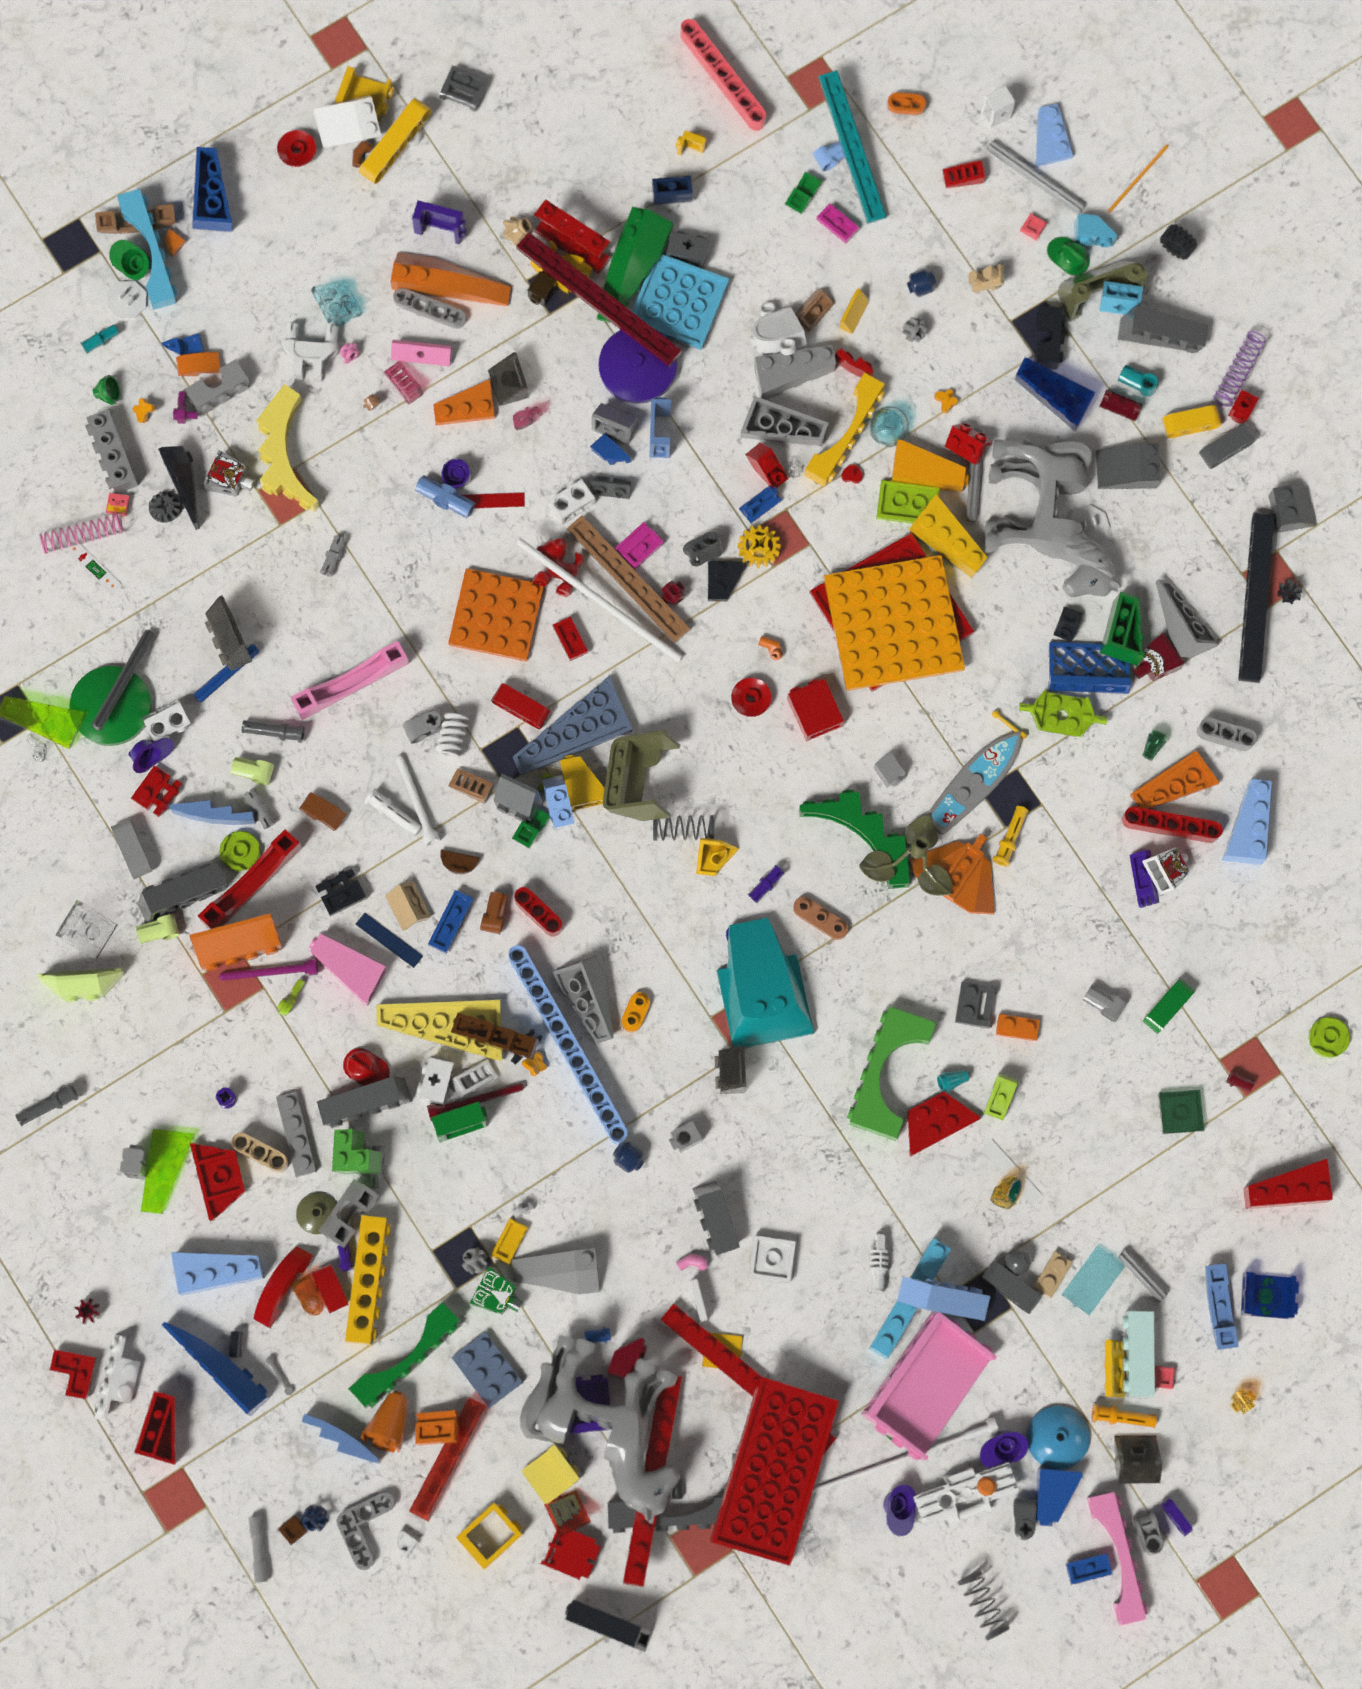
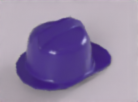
(148, 753)
(1003, 1448)
(900, 1509)

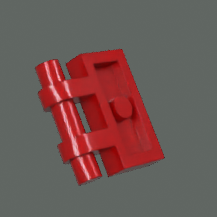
(151, 788)

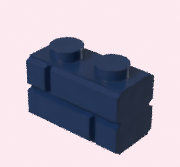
(672, 190)

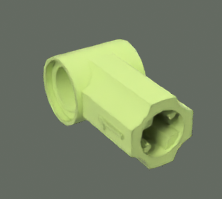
(257, 771)
(163, 929)

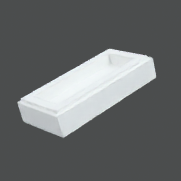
(698, 1299)

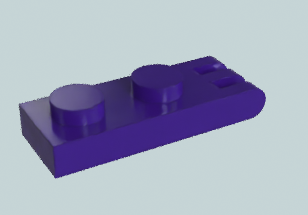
(1145, 888)

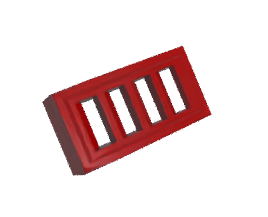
(972, 180)

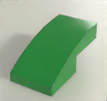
(803, 193)
(528, 832)

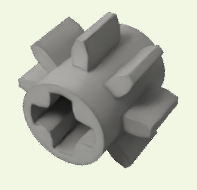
(914, 329)
(474, 1260)

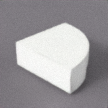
(521, 1211)
(406, 1543)

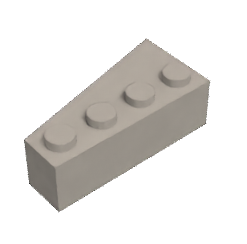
(781, 372)

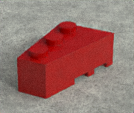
(158, 1429)

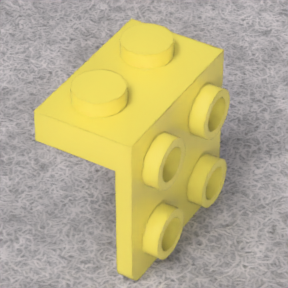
(551, 1474)

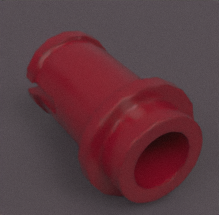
(1240, 1081)

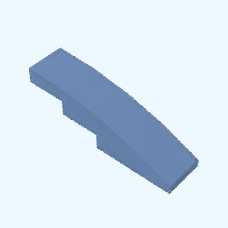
(205, 812)
(347, 1444)

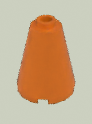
(388, 1423)

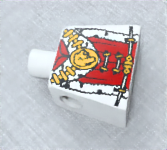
(1167, 869)

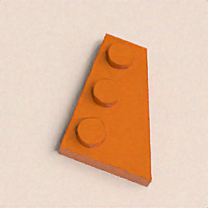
(466, 406)

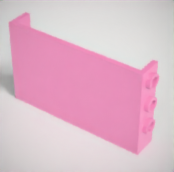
(927, 1384)

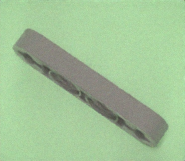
(431, 304)

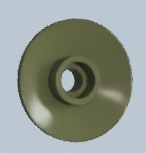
(305, 1211)

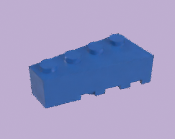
(210, 200)

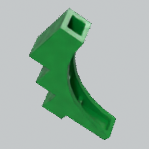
(868, 826)

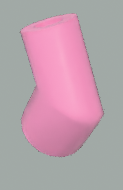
(694, 1260)

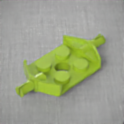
(1078, 710)

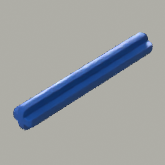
(221, 677)

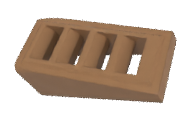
(488, 786)

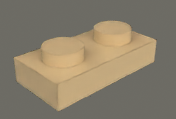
(1052, 1274)

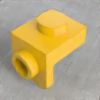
(691, 140)

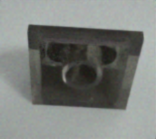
(731, 1070)
(1137, 1459)

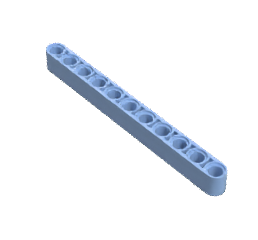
(566, 1034)

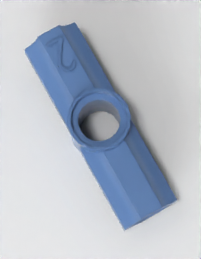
(445, 496)

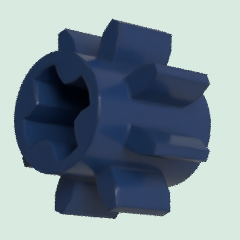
(315, 1518)

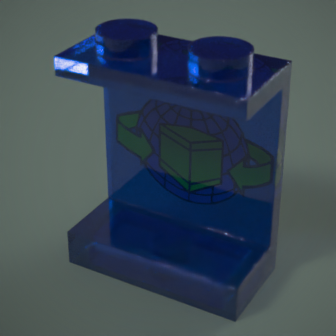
(1269, 1296)

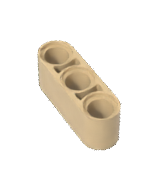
(270, 1153)

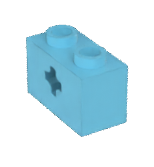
(1120, 297)

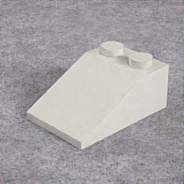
(347, 121)

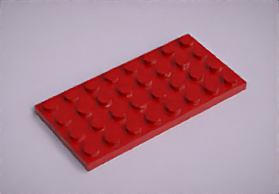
(774, 1471)

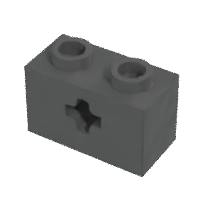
(695, 255)

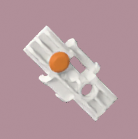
(965, 1486)

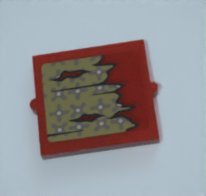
(567, 1513)

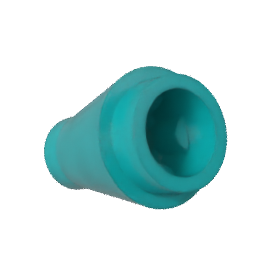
(952, 1079)

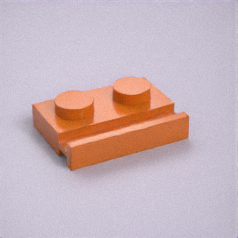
(436, 1427)

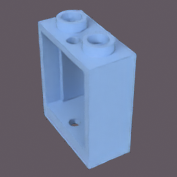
(558, 801)

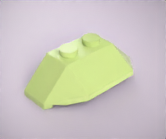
(82, 984)

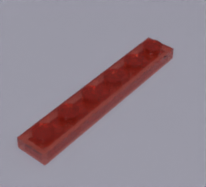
(448, 1461)

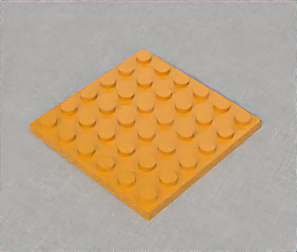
(894, 623)

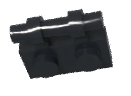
(343, 897)

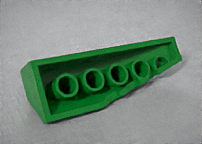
(635, 253)

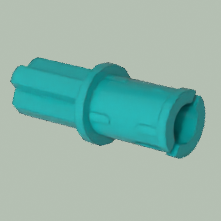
(99, 338)

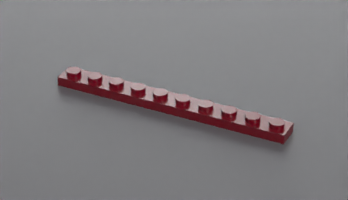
(598, 299)

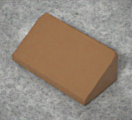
(814, 309)

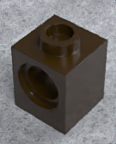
(541, 289)

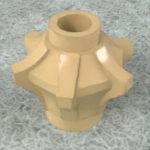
(516, 229)

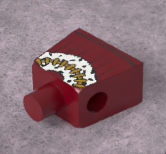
(1159, 660)

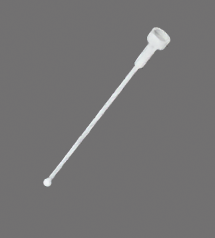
(990, 1427)

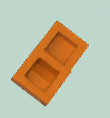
(198, 363)

